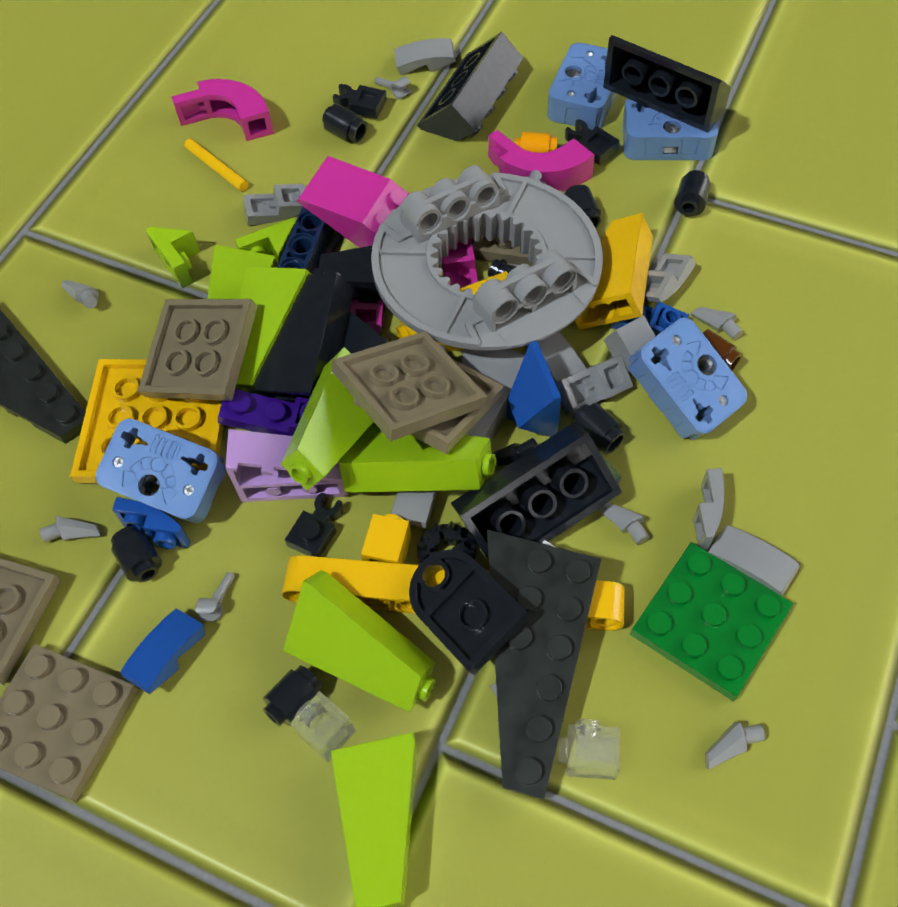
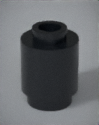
(344, 123)
(692, 193)
(585, 200)
(601, 427)
(135, 554)
(290, 695)

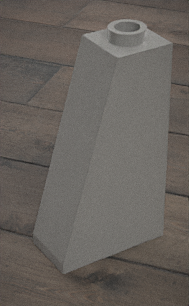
(501, 367)

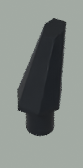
(513, 452)

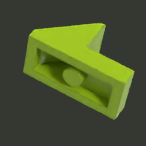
(269, 240)
(174, 249)

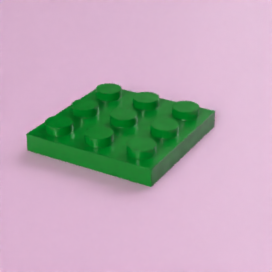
(711, 620)

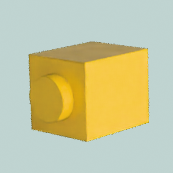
(387, 539)

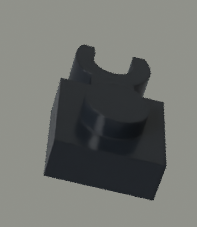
(363, 101)
(596, 141)
(314, 531)

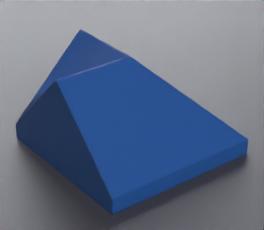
(534, 395)

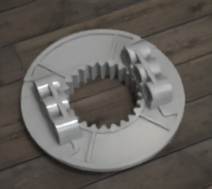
(503, 313)

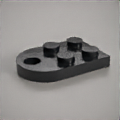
(466, 609)

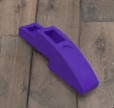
(262, 413)

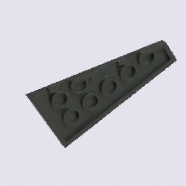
(33, 390)
(541, 657)

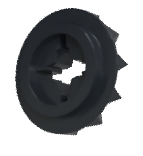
(453, 534)

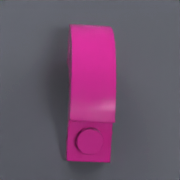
(225, 100)
(559, 168)

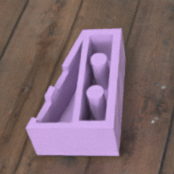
(257, 471)

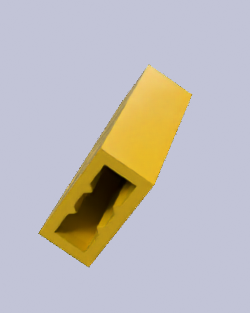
(623, 275)

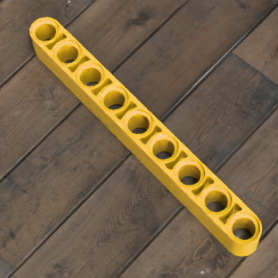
(387, 587)

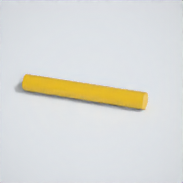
(215, 164)

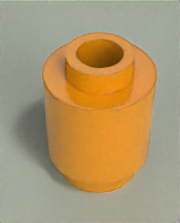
(537, 142)

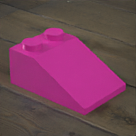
(351, 199)

